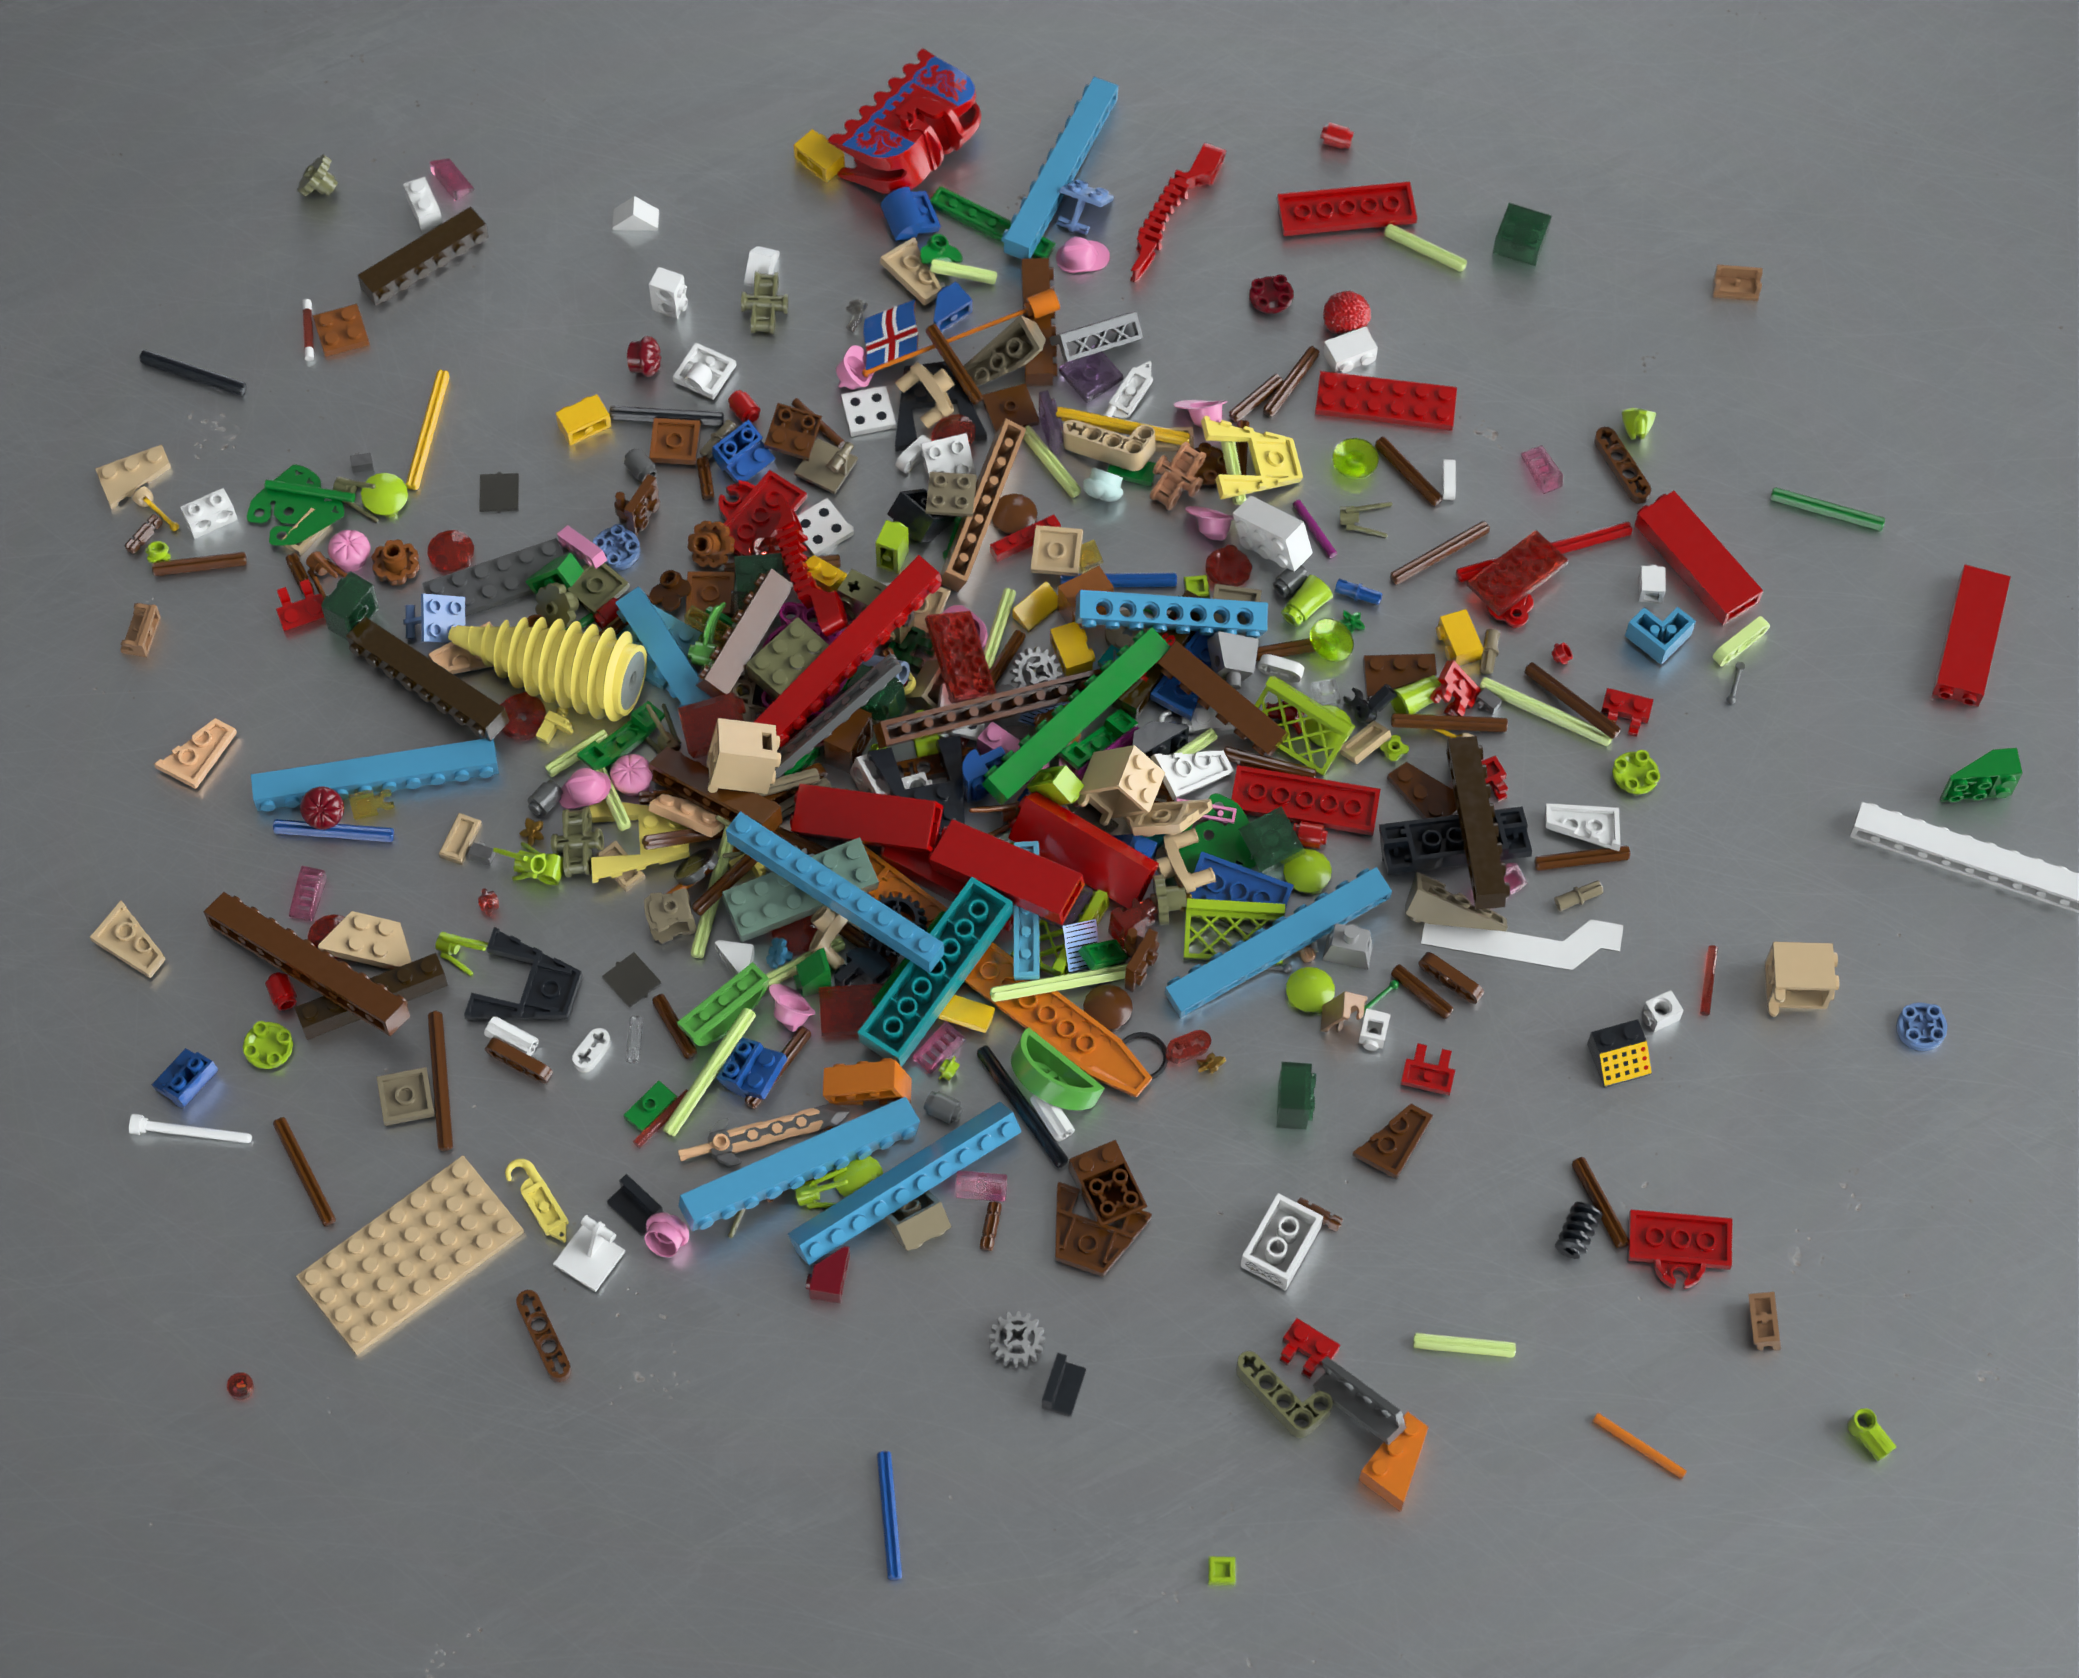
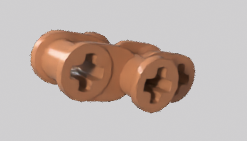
(1173, 483)

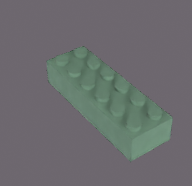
(774, 902)

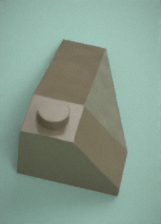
(1007, 351)
(1434, 905)

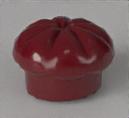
(644, 356)
(322, 808)

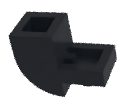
(865, 964)

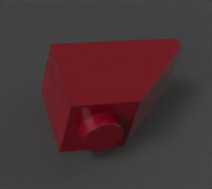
(829, 1277)

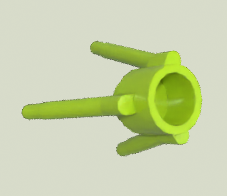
(531, 862)
(451, 943)
(810, 1192)

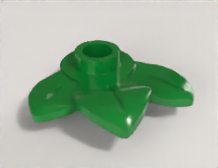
(939, 248)

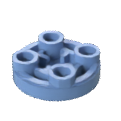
(619, 547)
(1921, 1026)

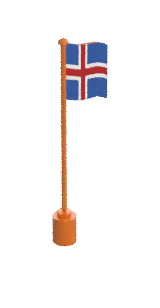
(894, 332)

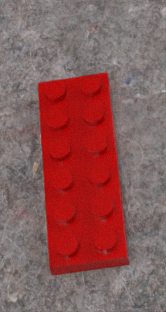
(1346, 208)
(1386, 400)
(1307, 799)

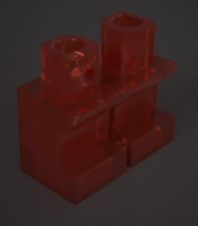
(1138, 917)

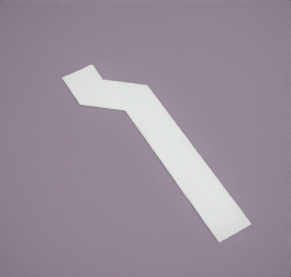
(1527, 948)

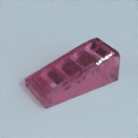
(1548, 481)
(310, 878)
(932, 1042)

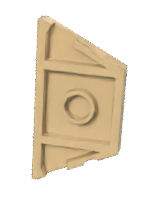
(1168, 817)
(368, 941)

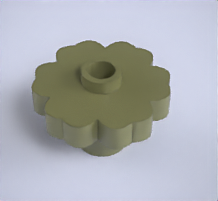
(318, 178)
(556, 603)
(1166, 899)

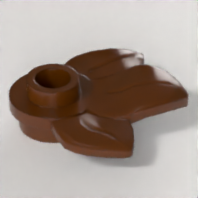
(670, 590)

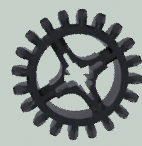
(899, 905)

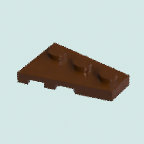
(1396, 670)
(1423, 792)
(1395, 1142)

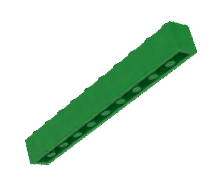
(1076, 716)

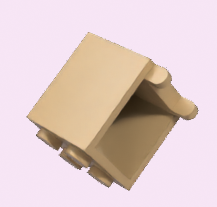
(743, 756)
(1120, 783)
(1800, 976)

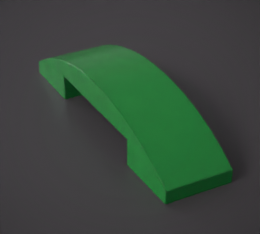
(1114, 727)
(622, 740)

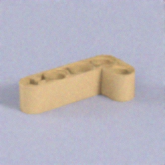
(1109, 447)

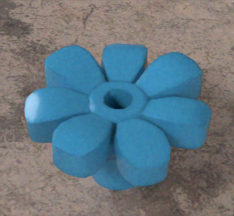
(778, 953)

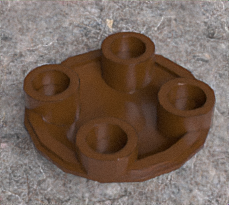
(1212, 465)
(1014, 513)
(1109, 1006)

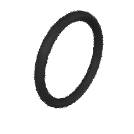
(1160, 1043)

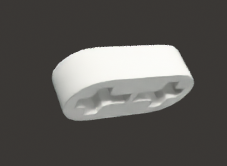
(912, 455)
(1448, 479)
(1281, 668)
(595, 1053)

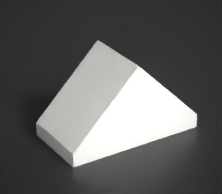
(635, 215)
(760, 260)
(735, 955)

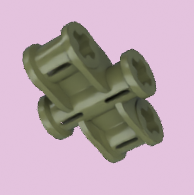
(764, 302)
(577, 841)

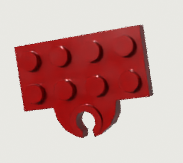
(757, 509)
(1680, 1244)

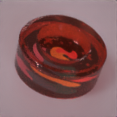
(240, 1386)

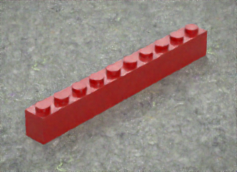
(851, 648)

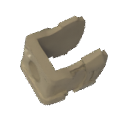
(669, 915)

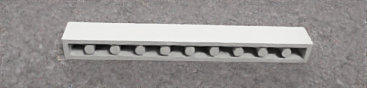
(1967, 856)

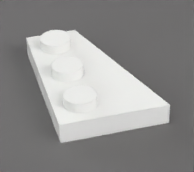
(1192, 771)
(1586, 823)

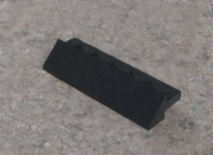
(1439, 842)

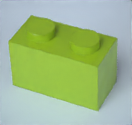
(892, 546)
(1057, 784)

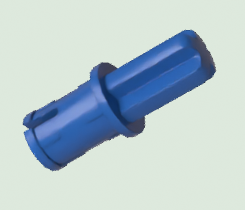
(1357, 592)

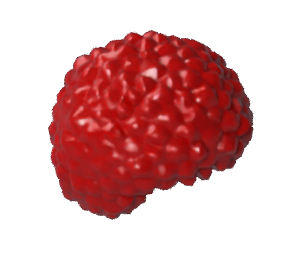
(1346, 312)

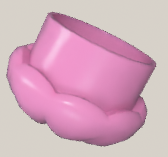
(349, 550)
(631, 774)
(665, 1234)

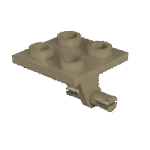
(827, 465)
(951, 494)

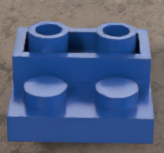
(909, 213)
(742, 453)
(974, 772)
(751, 1069)
(185, 1077)

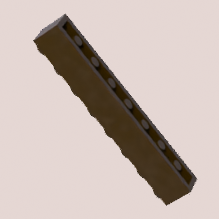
(427, 679)
(1477, 823)

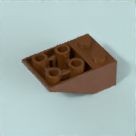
(1106, 1183)

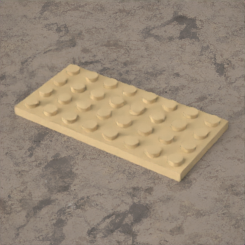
(409, 1255)

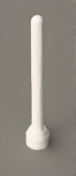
(139, 1125)

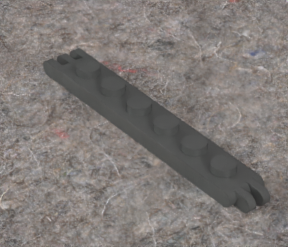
(838, 712)

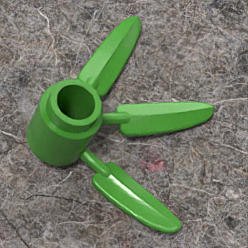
(703, 647)

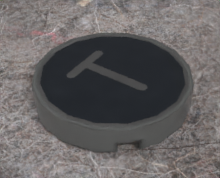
(693, 867)

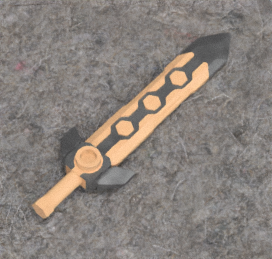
(725, 1143)

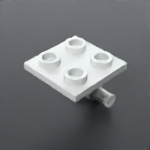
(590, 1254)

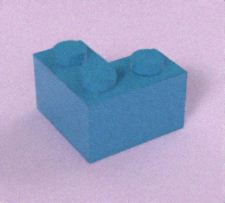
(1660, 637)

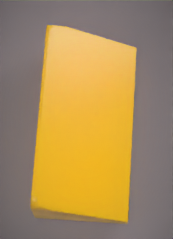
(1036, 607)
(968, 1014)

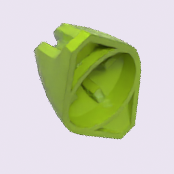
(1638, 422)

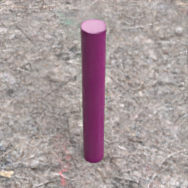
(1314, 528)

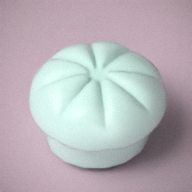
(1103, 485)

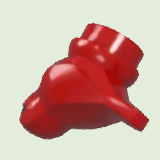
(1290, 712)

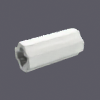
(511, 1035)
(1053, 1119)

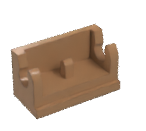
(1737, 282)
(141, 630)
(1340, 1009)
(1764, 1320)

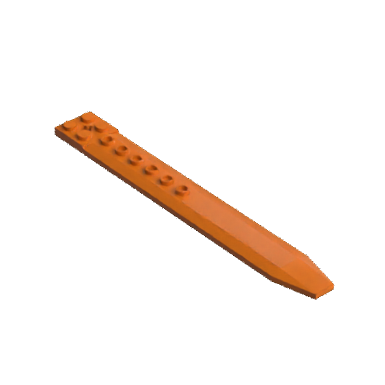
(1047, 1014)

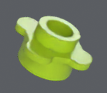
(157, 552)
(1390, 753)
(948, 1068)

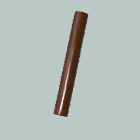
(824, 428)

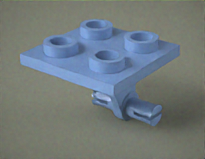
(1080, 190)
(436, 617)

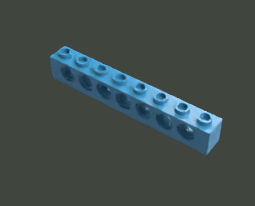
(1254, 612)

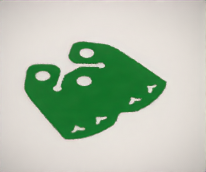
(316, 521)
(1227, 840)

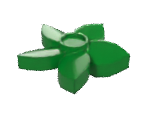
(1353, 621)

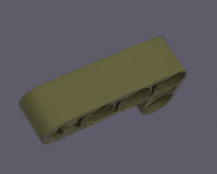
(1280, 1391)

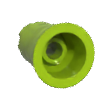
(1306, 601)
(1415, 696)

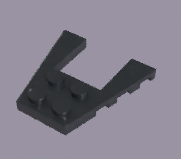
(919, 397)
(947, 793)
(547, 992)

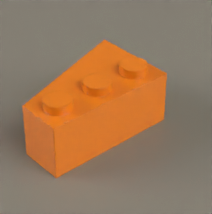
(866, 1082)
(1393, 1465)

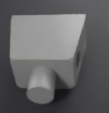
(1232, 656)
(1348, 946)

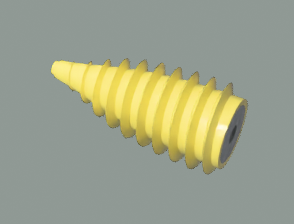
(562, 664)

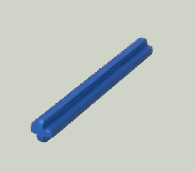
(1136, 579)
(342, 831)
(889, 1515)

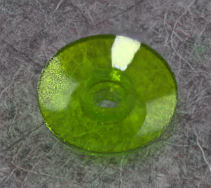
(1355, 450)
(1331, 640)

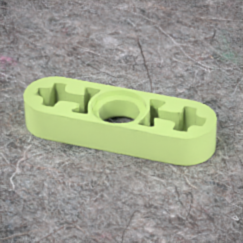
(1741, 641)

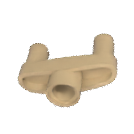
(937, 387)
(1173, 865)
(829, 925)

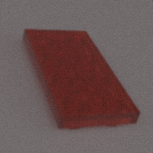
(1517, 573)
(960, 656)
(846, 1008)

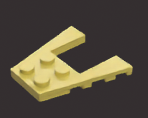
(1272, 457)
(648, 824)

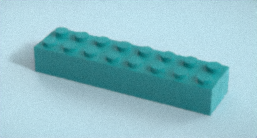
(921, 996)

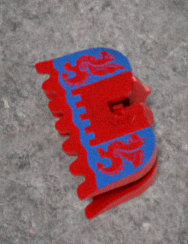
(910, 126)

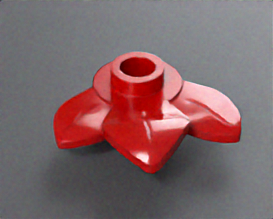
(1520, 608)

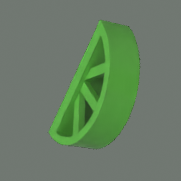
(719, 1011)
(1052, 1074)

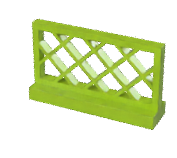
(1313, 710)
(1093, 910)
(1226, 910)

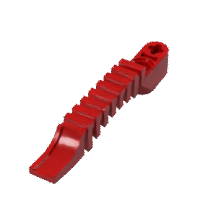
(1150, 235)
(827, 605)

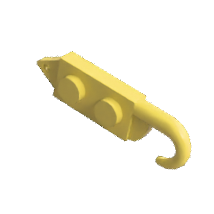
(540, 1200)

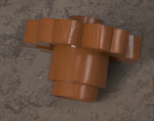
(711, 544)
(395, 562)

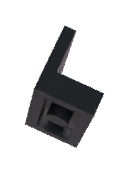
(633, 1204)
(1063, 1386)

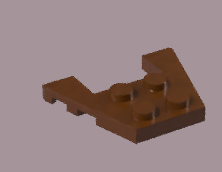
(1086, 1243)

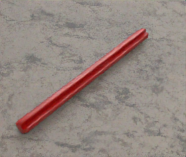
(1563, 546)

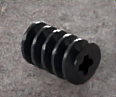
(1577, 1230)

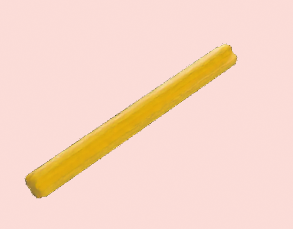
(1121, 426)
(427, 430)

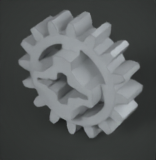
(1041, 663)
(1017, 1327)

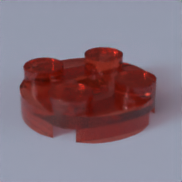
(523, 704)

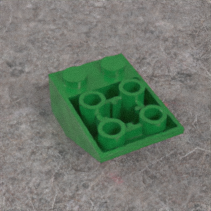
(1988, 776)

